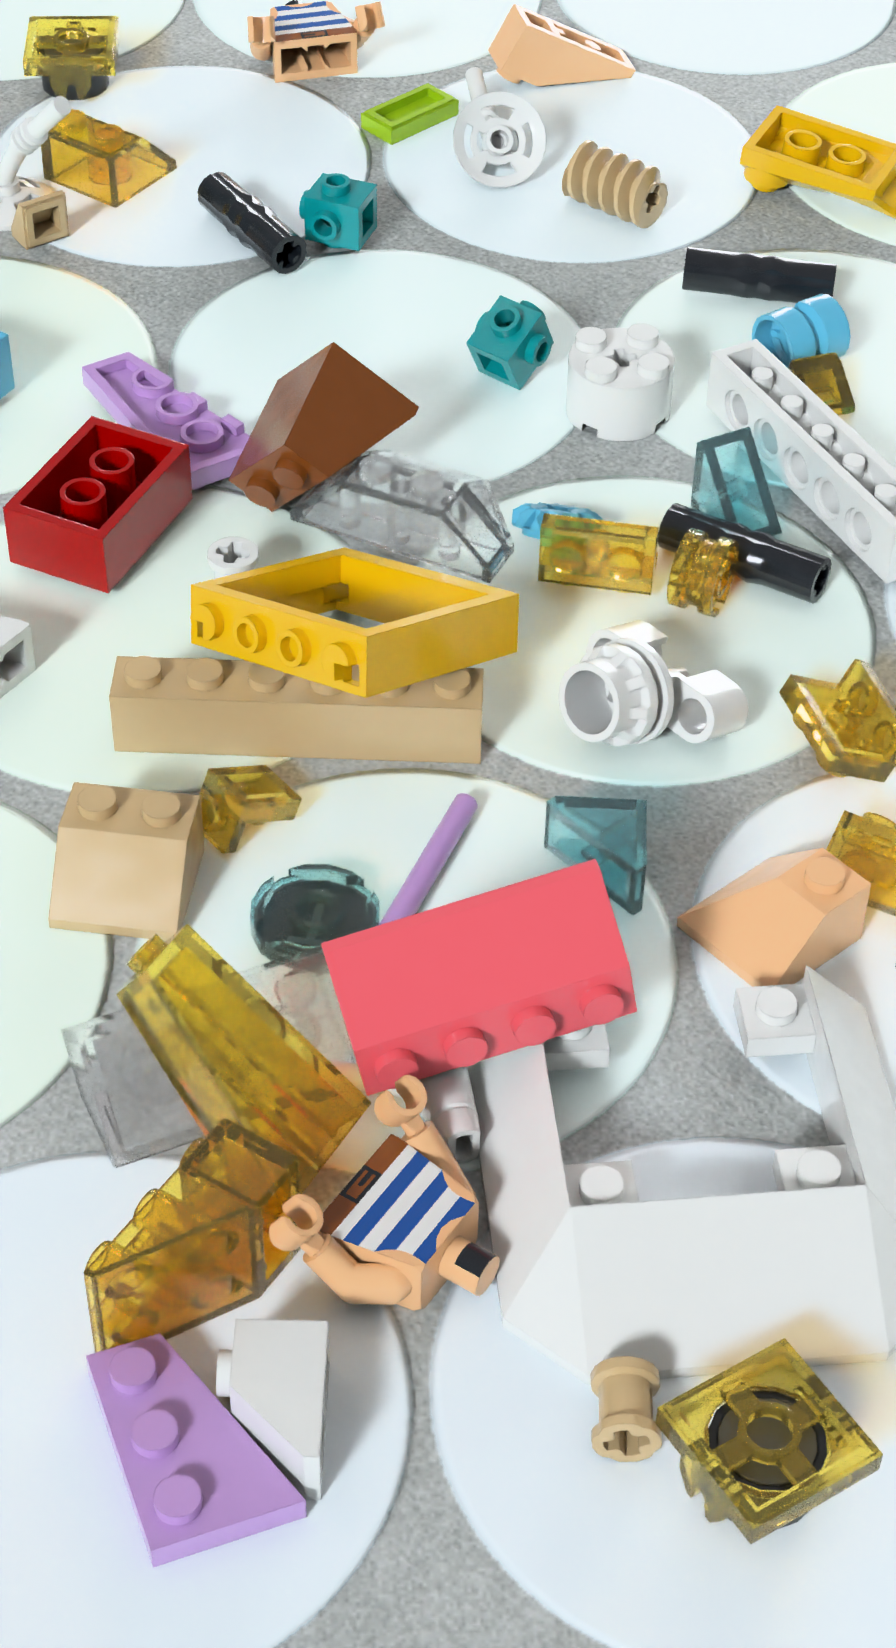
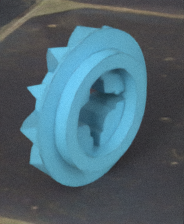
(530, 516)

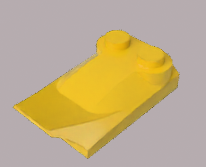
(821, 158)

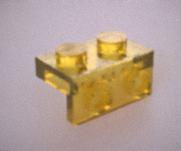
(597, 554)
(846, 721)

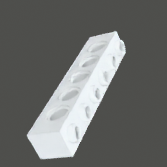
(809, 450)

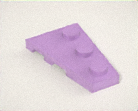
(183, 1454)

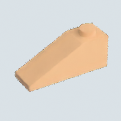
(553, 53)

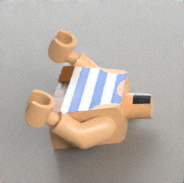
(312, 38)
(399, 1220)

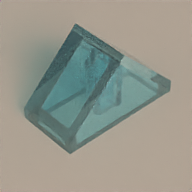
(732, 482)
(605, 831)

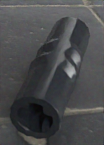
(252, 222)
(756, 275)
(760, 556)

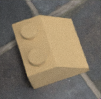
(126, 861)

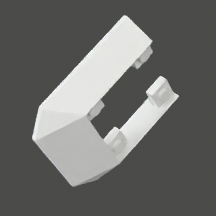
(702, 1276)

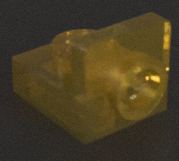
(243, 797)

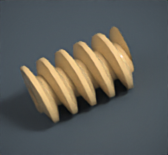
(615, 184)

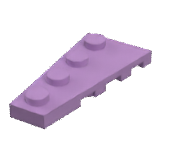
(147, 401)

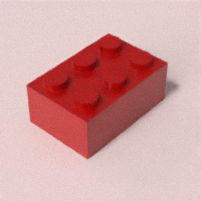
(98, 504)

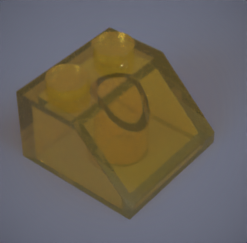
(101, 159)

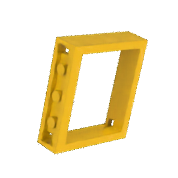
(428, 618)

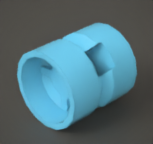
(807, 330)

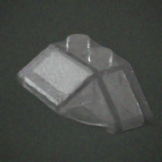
(413, 512)

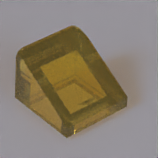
(827, 379)

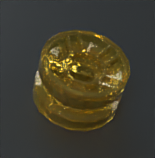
(702, 572)

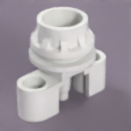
(630, 696)

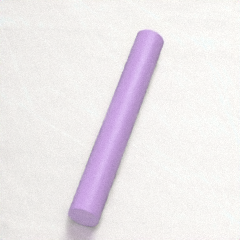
(432, 858)

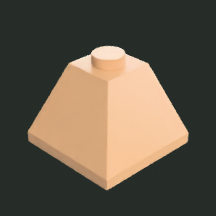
(782, 917)

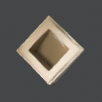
(41, 220)

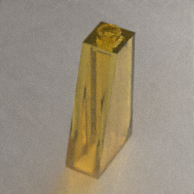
(236, 1052)

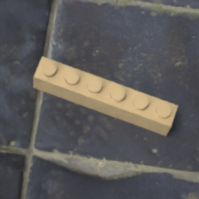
(268, 713)

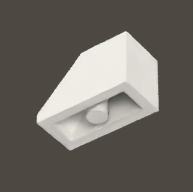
(281, 1393)

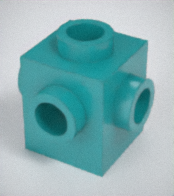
(339, 211)
(510, 341)

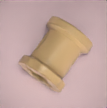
(625, 1409)

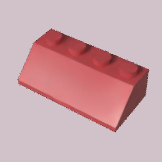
(481, 976)

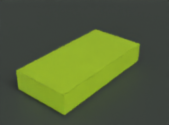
(409, 113)

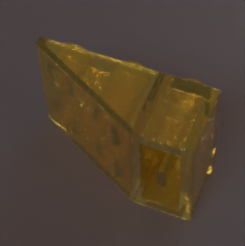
(194, 1241)

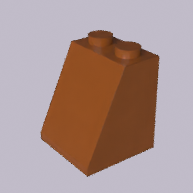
(316, 426)

